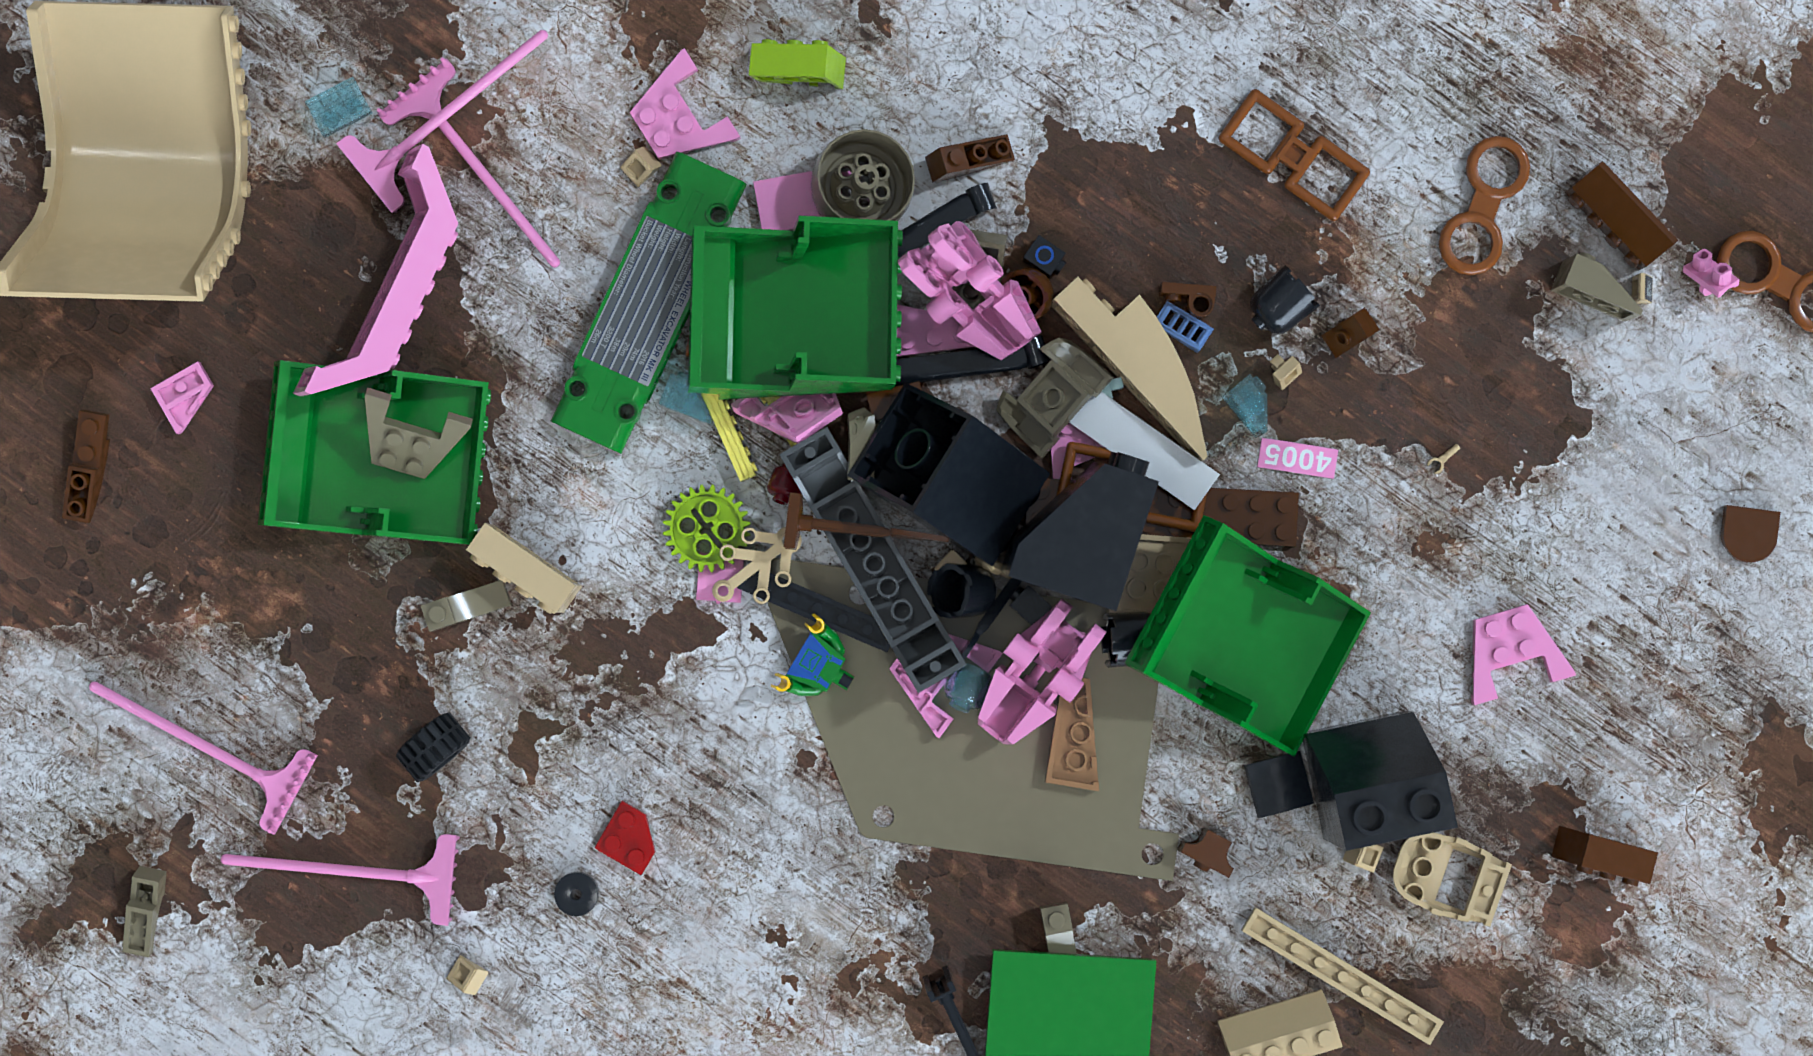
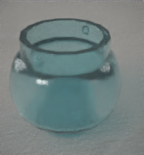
(967, 688)

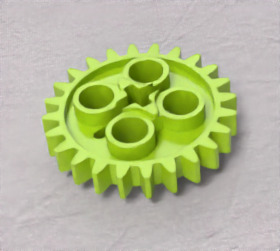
(687, 543)

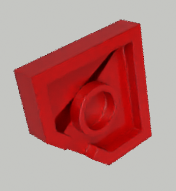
(628, 838)

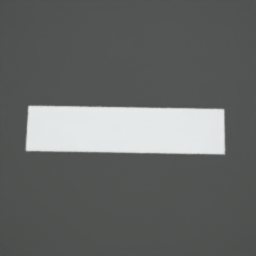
(1126, 433)

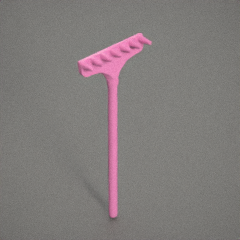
(424, 101)
(379, 166)
(278, 785)
(433, 878)

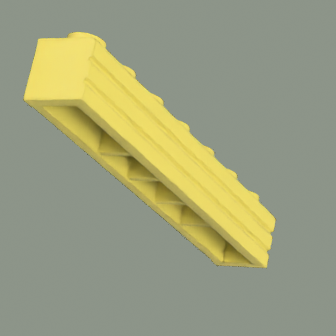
(731, 438)

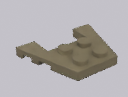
(407, 446)

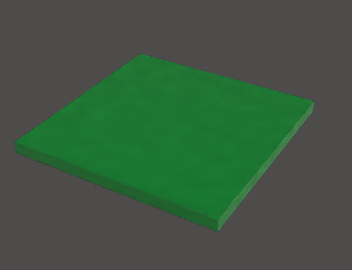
(1069, 1004)

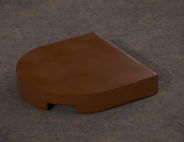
(1749, 532)

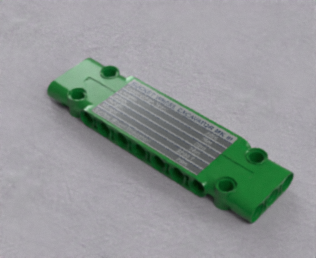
(644, 305)

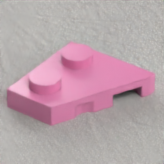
(183, 395)

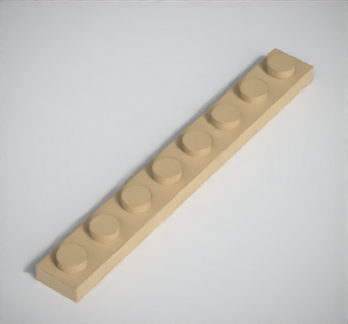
(1342, 975)

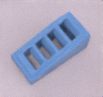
(1197, 324)

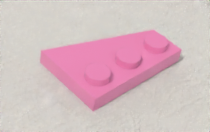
(924, 335)

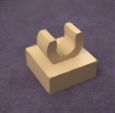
(1285, 371)

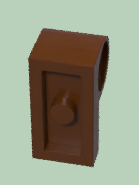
(1176, 291)

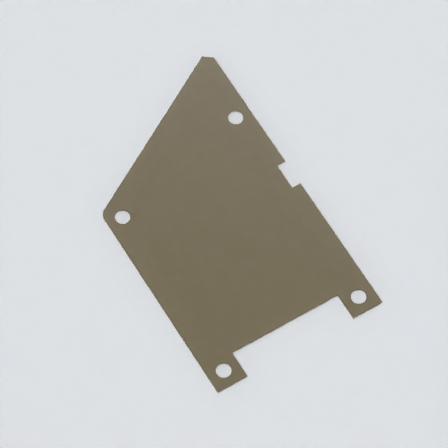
(967, 785)

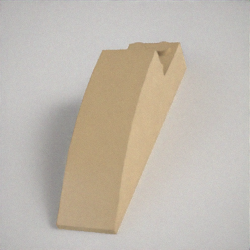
(1140, 354)

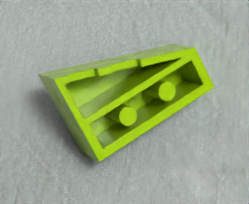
(797, 63)

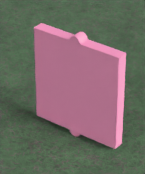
(707, 580)

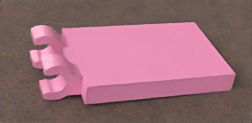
(784, 199)

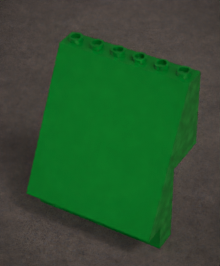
(795, 308)
(322, 468)
(1248, 636)

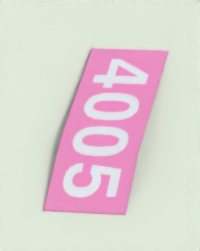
(1297, 458)

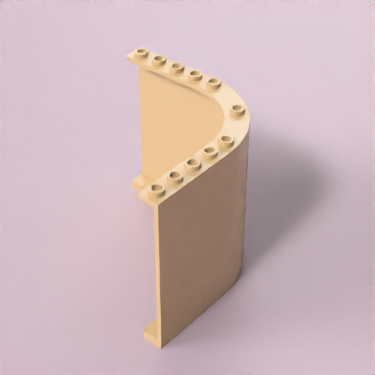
(142, 152)

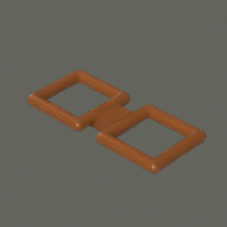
(1294, 155)
(1153, 518)

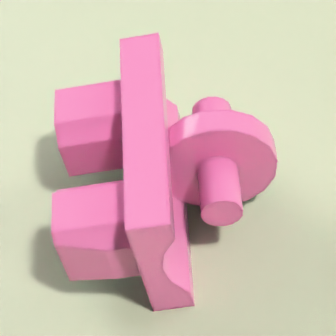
(1711, 276)

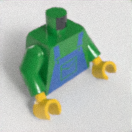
(816, 664)

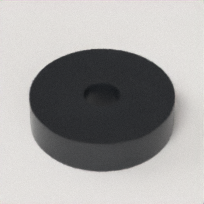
(571, 905)

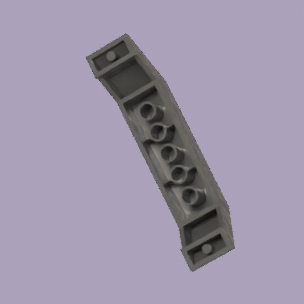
(873, 562)

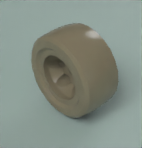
(880, 153)

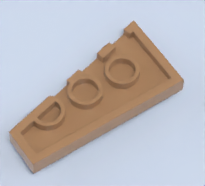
(1072, 747)

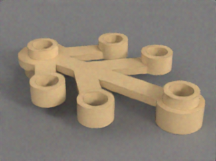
(760, 561)

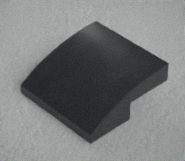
(1278, 784)

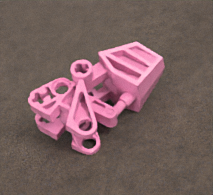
(955, 258)
(1011, 703)

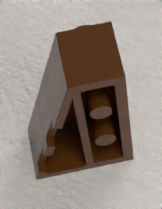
(1604, 855)

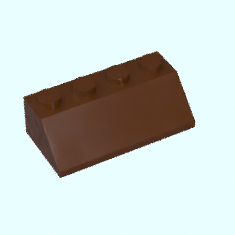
(1620, 216)

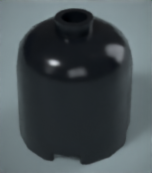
(1281, 303)
(961, 590)
(1121, 635)

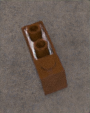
(968, 157)

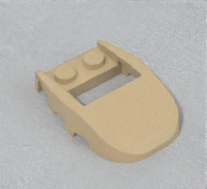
(1422, 867)

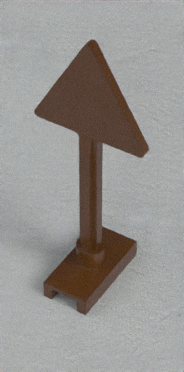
(799, 522)

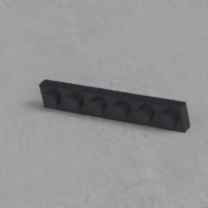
(834, 614)

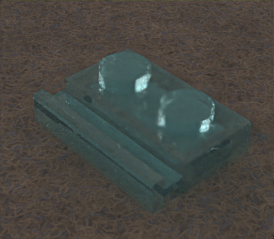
(338, 107)

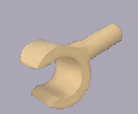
(1443, 458)

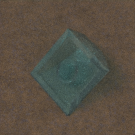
(1249, 404)

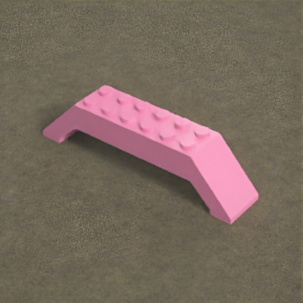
(404, 284)

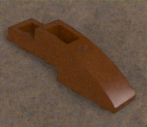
(88, 466)

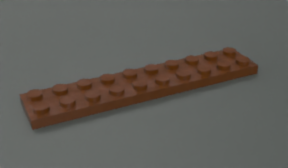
(1255, 514)

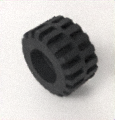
(433, 747)

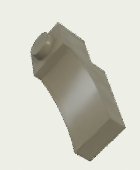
(466, 605)
(143, 910)
(1058, 928)

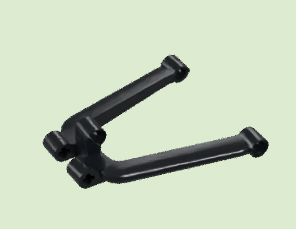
(969, 362)

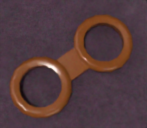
(1484, 205)
(1778, 280)

